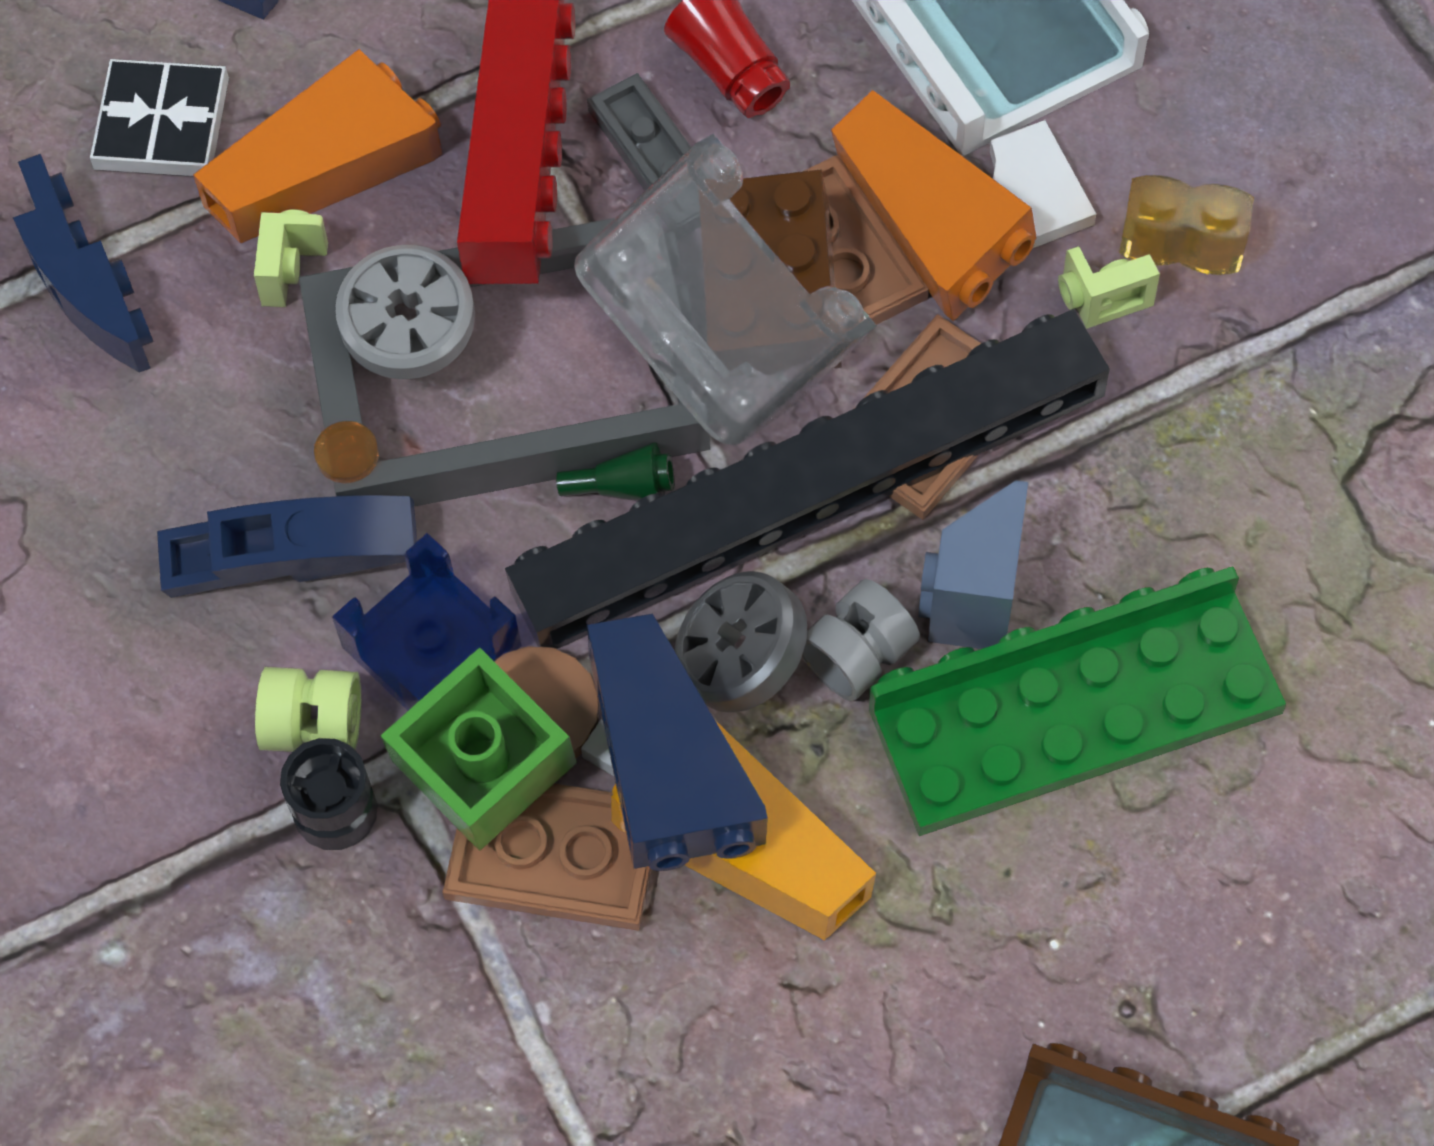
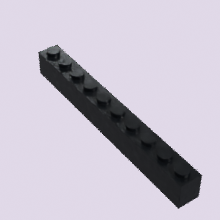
(807, 479)

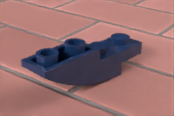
(80, 273)
(286, 538)

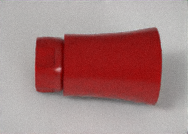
(729, 53)

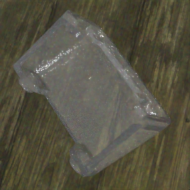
(715, 300)

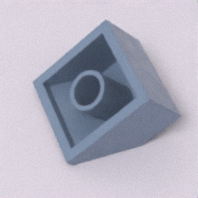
(973, 577)

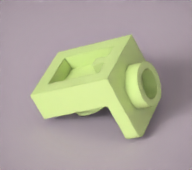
(279, 248)
(1110, 293)

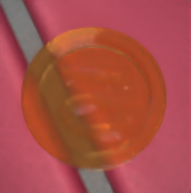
(346, 452)

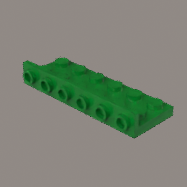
(1073, 699)

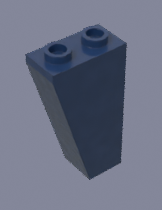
(668, 757)

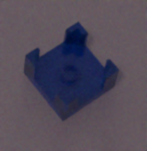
(424, 627)

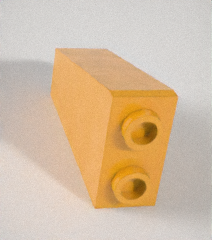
(801, 869)

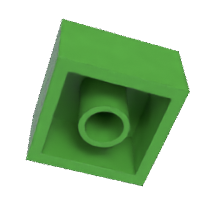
(479, 748)

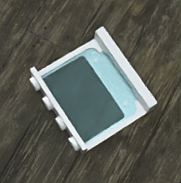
(1005, 61)

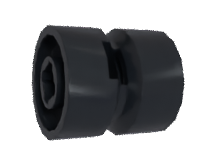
(329, 794)

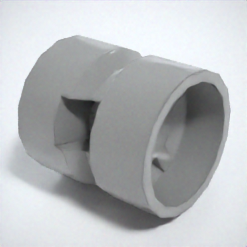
(866, 632)

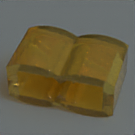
(1188, 225)

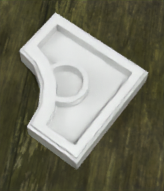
(1039, 174)

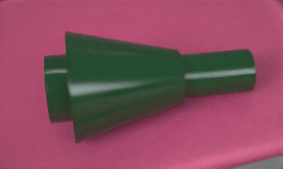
(623, 477)

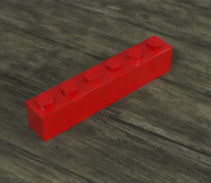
(515, 141)

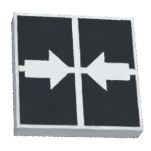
(159, 117)

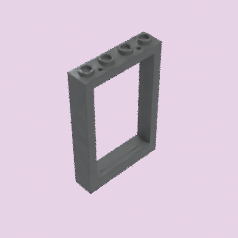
(490, 463)

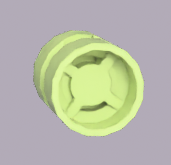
(286, 704)

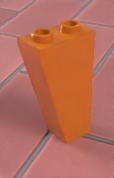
(321, 148)
(937, 205)

